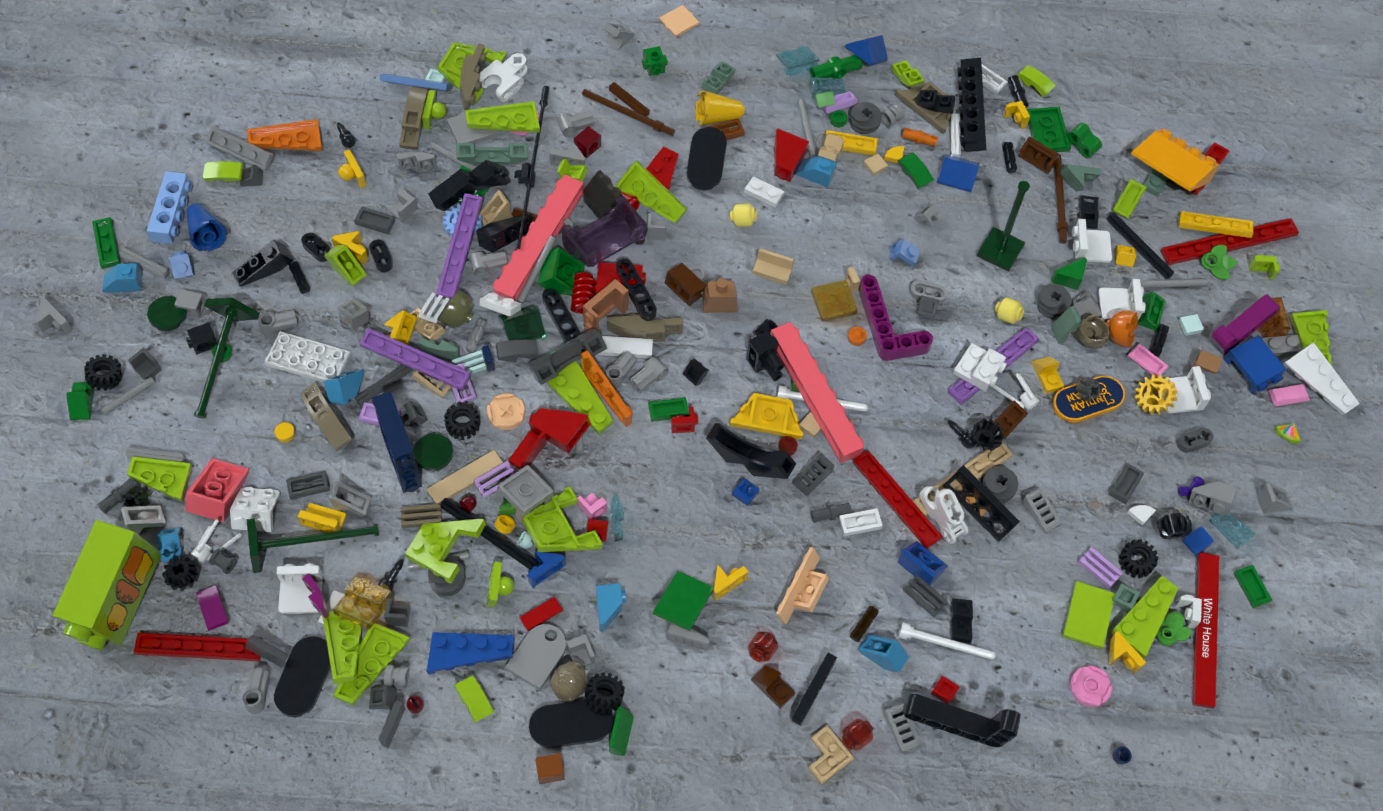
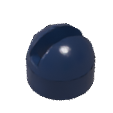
(1125, 755)

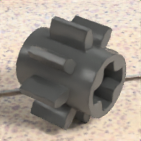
(1088, 389)

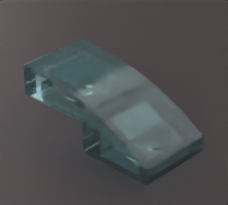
(617, 515)

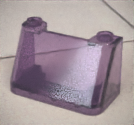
(606, 235)

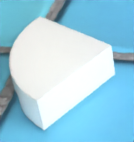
(1141, 513)

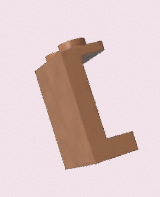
(611, 297)

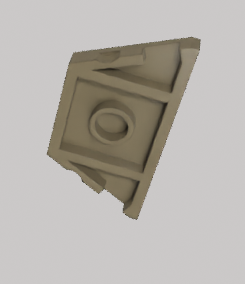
(910, 97)

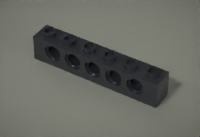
(973, 105)

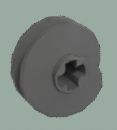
(865, 118)
(1053, 300)
(1001, 483)
(444, 588)

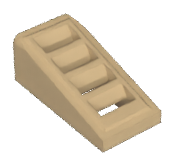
(429, 385)

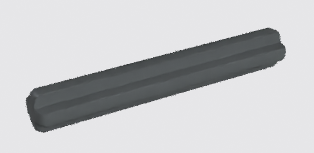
(382, 384)

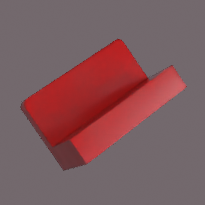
(528, 450)

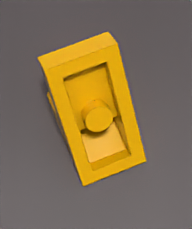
(352, 241)
(402, 326)
(1047, 373)
(726, 583)
(1122, 649)

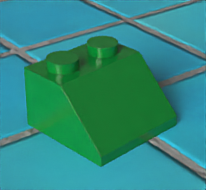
(559, 271)

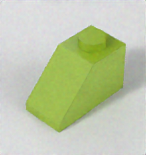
(345, 264)

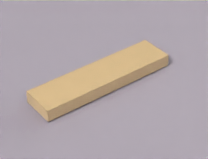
(463, 478)

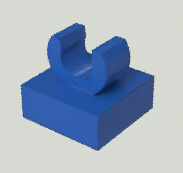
(745, 492)

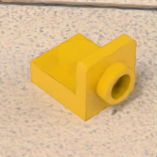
(1018, 112)

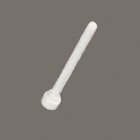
(784, 392)
(907, 631)

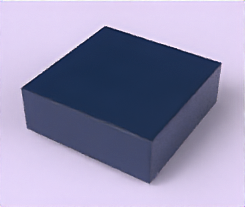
(487, 358)

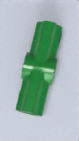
(836, 67)

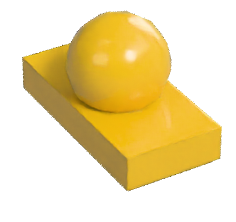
(351, 170)

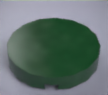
(164, 314)
(433, 452)

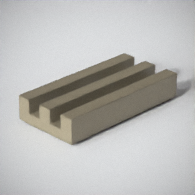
(415, 510)

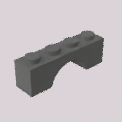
(551, 363)

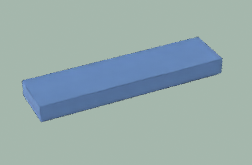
(416, 82)

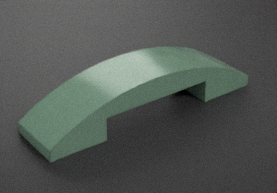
(501, 155)

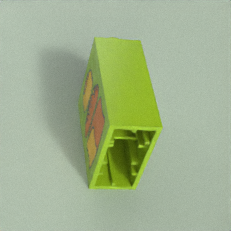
(106, 585)

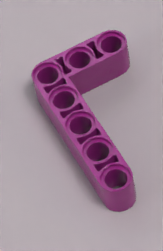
(883, 324)

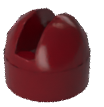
(468, 503)
(419, 701)

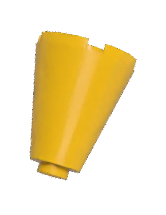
(717, 108)

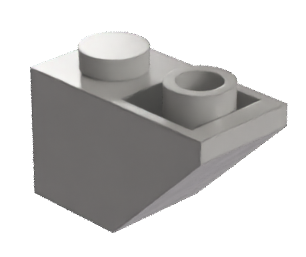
(1214, 497)

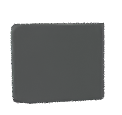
(251, 176)
(382, 697)

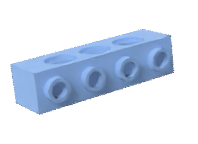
(169, 207)

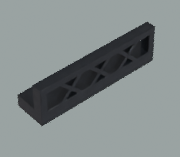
(987, 501)

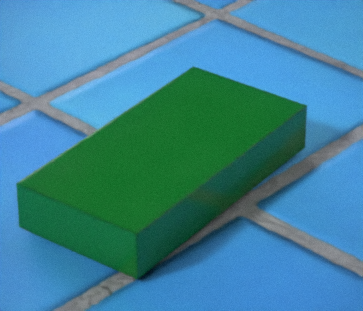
(668, 408)
(1252, 586)

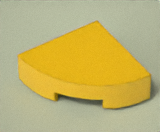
(894, 154)

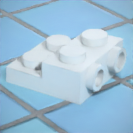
(980, 367)

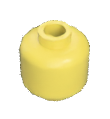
(743, 215)
(1009, 310)

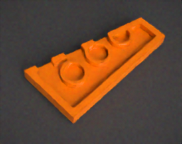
(291, 136)
(605, 389)

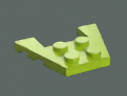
(453, 60)
(551, 529)
(435, 542)

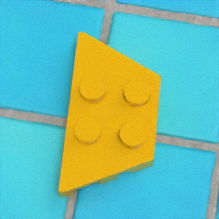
(769, 416)

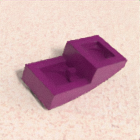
(316, 597)
(212, 608)

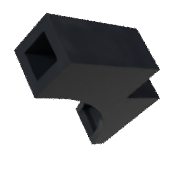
(482, 177)
(757, 459)

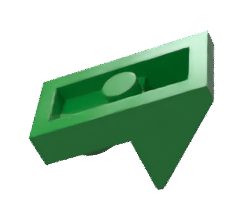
(80, 401)

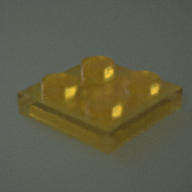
(834, 301)

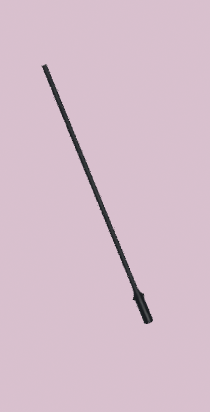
(544, 98)

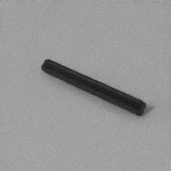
(1140, 245)

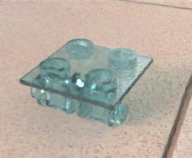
(798, 60)

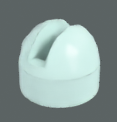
(525, 540)

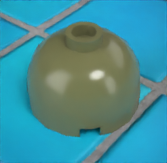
(458, 310)

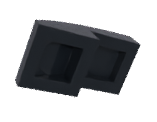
(1089, 210)
(961, 620)

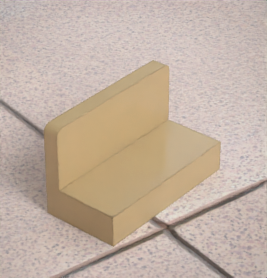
(773, 266)

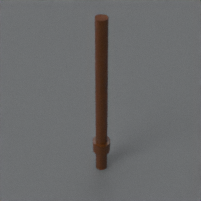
(657, 125)
(1062, 225)

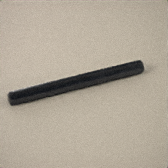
(491, 535)

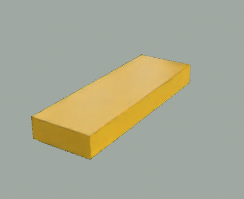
(857, 143)

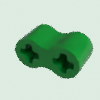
(1084, 140)

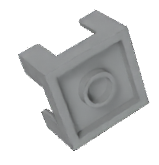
(524, 492)

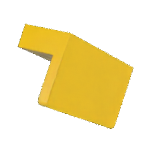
(322, 518)

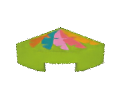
(1288, 432)

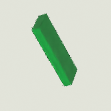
(106, 242)

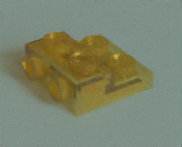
(363, 602)

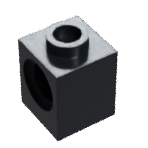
(201, 338)

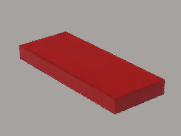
(541, 614)

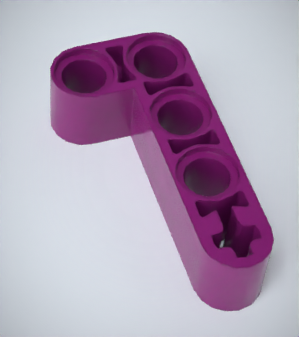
(1245, 324)

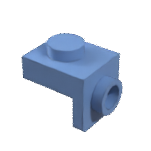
(905, 251)
(181, 265)

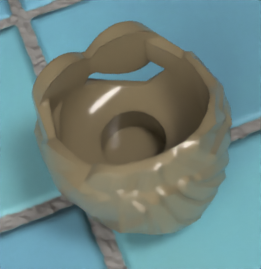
(1094, 333)
(568, 681)

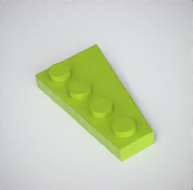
(651, 192)
(579, 395)

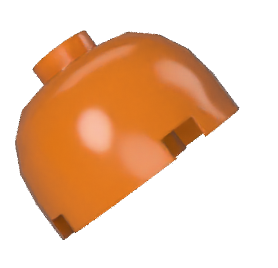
(1122, 327)

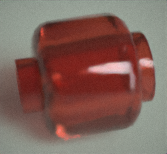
(762, 646)
(857, 734)

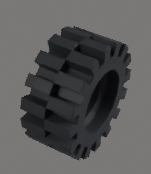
(103, 381)
(464, 410)
(1141, 548)
(604, 702)

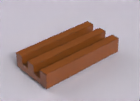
(732, 132)

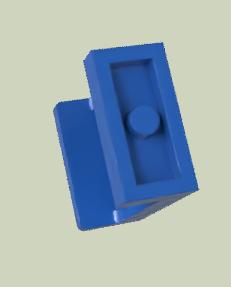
(1256, 363)

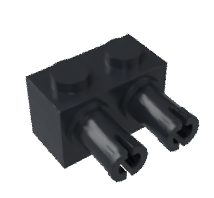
(763, 355)

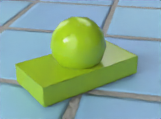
(432, 110)
(1129, 198)
(498, 585)

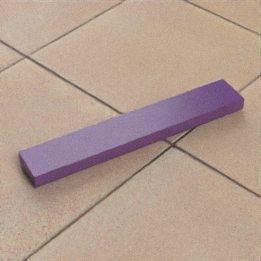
(459, 246)
(1011, 350)
(415, 359)

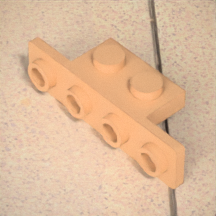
(804, 589)

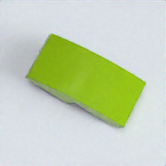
(906, 74)
(1034, 77)
(223, 170)
(474, 698)

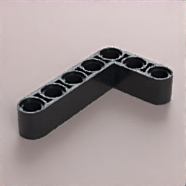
(991, 732)

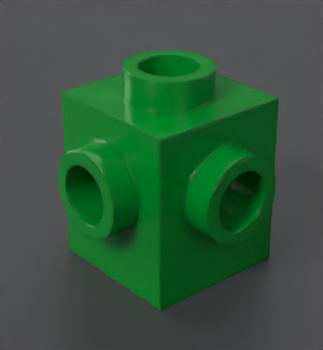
(654, 61)

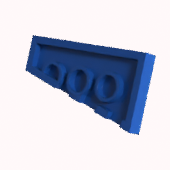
(464, 649)

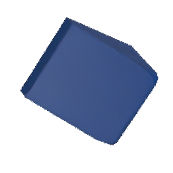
(1198, 540)

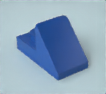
(549, 564)

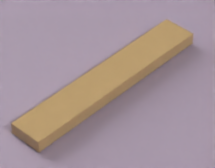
(977, 467)

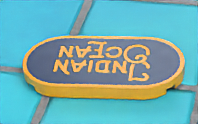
(1075, 409)

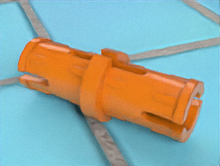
(920, 137)

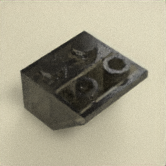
(600, 194)

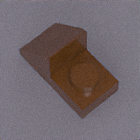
(772, 685)

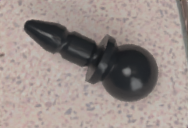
(345, 136)
(964, 436)
(389, 580)

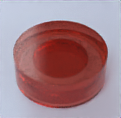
(788, 444)

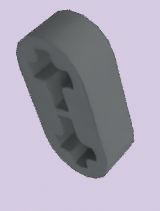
(1196, 442)

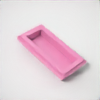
(1147, 360)
(1288, 395)

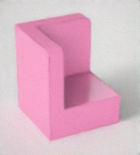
(592, 506)

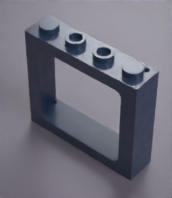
(397, 442)

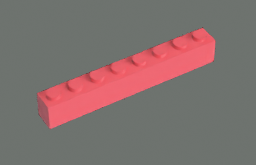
(548, 223)
(817, 394)

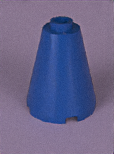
(204, 228)

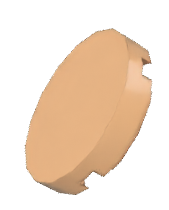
(506, 411)

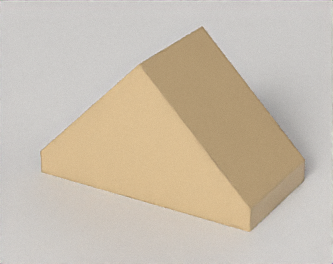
(496, 209)

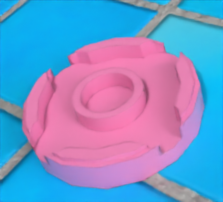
(1091, 686)

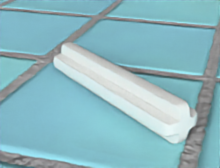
(955, 133)

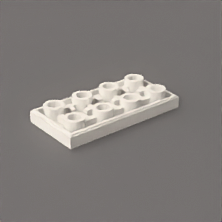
(307, 357)

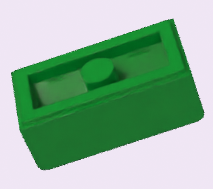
(1153, 311)
(621, 732)

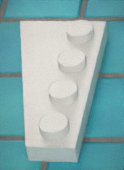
(1322, 378)

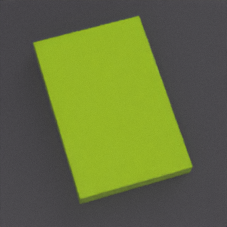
(1089, 615)

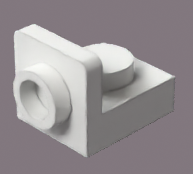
(1192, 611)

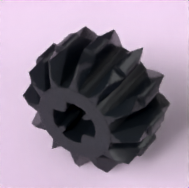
(987, 434)
(1174, 526)
(180, 573)

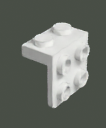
(1091, 244)
(1118, 299)
(1191, 392)
(252, 504)
(293, 591)

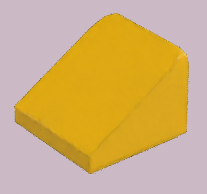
(1125, 255)

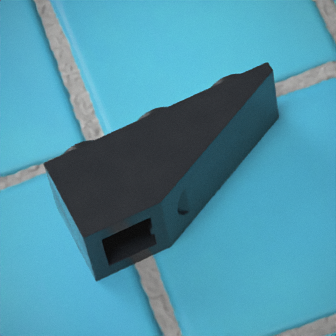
(501, 233)
(264, 263)

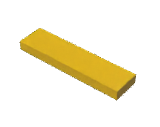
(1216, 224)

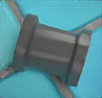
(222, 561)

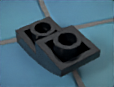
(931, 100)

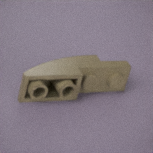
(470, 76)
(412, 117)
(635, 327)
(325, 416)

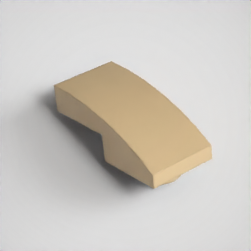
(427, 329)

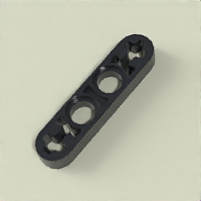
(639, 288)
(559, 320)
(814, 689)

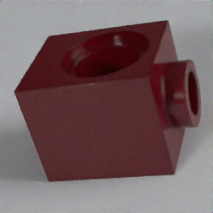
(588, 141)

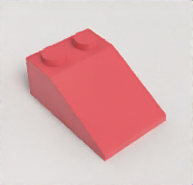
(215, 489)

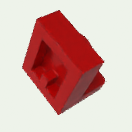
(684, 424)

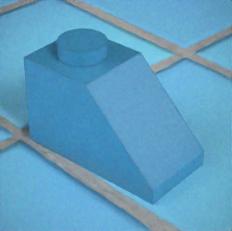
(817, 170)
(123, 278)
(343, 386)
(609, 603)
(884, 652)

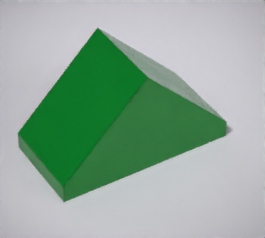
(1070, 275)

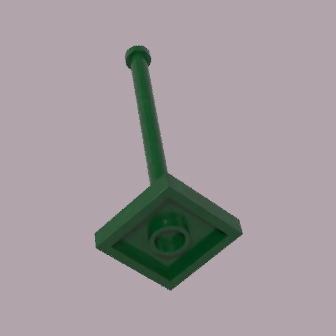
(1000, 246)
(232, 311)
(257, 545)

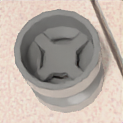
(892, 115)
(396, 676)

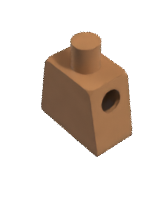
(720, 297)

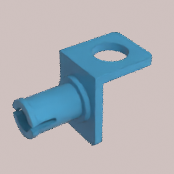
(169, 544)

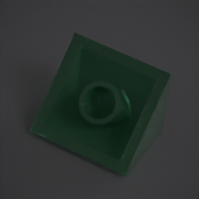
(523, 325)

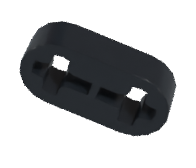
(314, 249)
(383, 255)

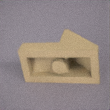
(832, 147)

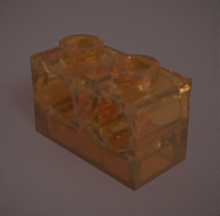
(1276, 325)

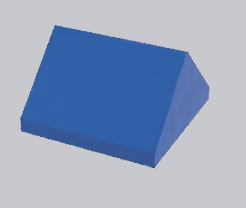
(869, 50)
(958, 173)
(922, 562)

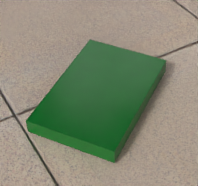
(1049, 128)
(683, 600)

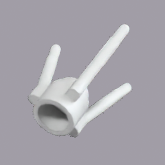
(1028, 399)
(202, 551)

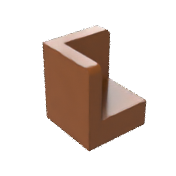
(549, 768)

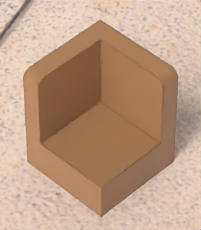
(1208, 362)

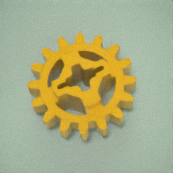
(1162, 387)

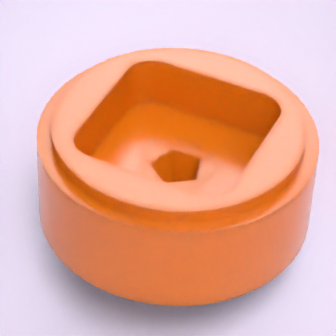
(857, 336)

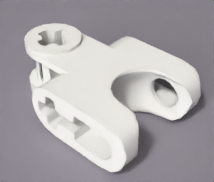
(506, 75)
(945, 512)

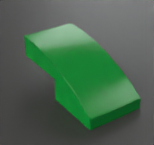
(916, 169)

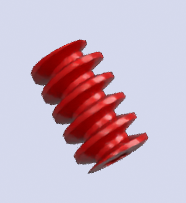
(582, 291)

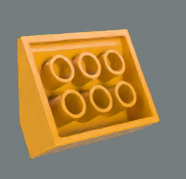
(1176, 159)

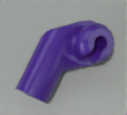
(1187, 490)

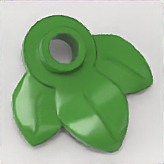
(1220, 262)
(1174, 627)

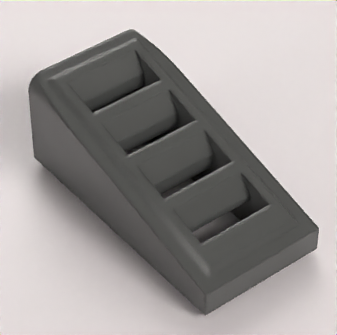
(822, 465)

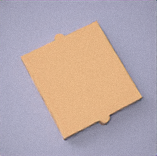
(679, 20)

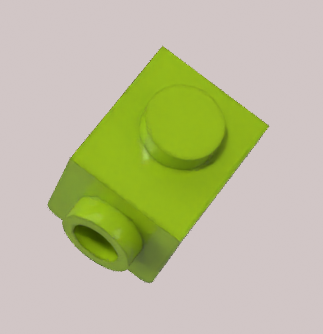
(575, 171)
(1265, 264)

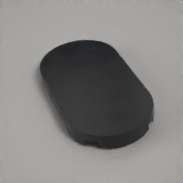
(706, 158)
(302, 677)
(569, 724)

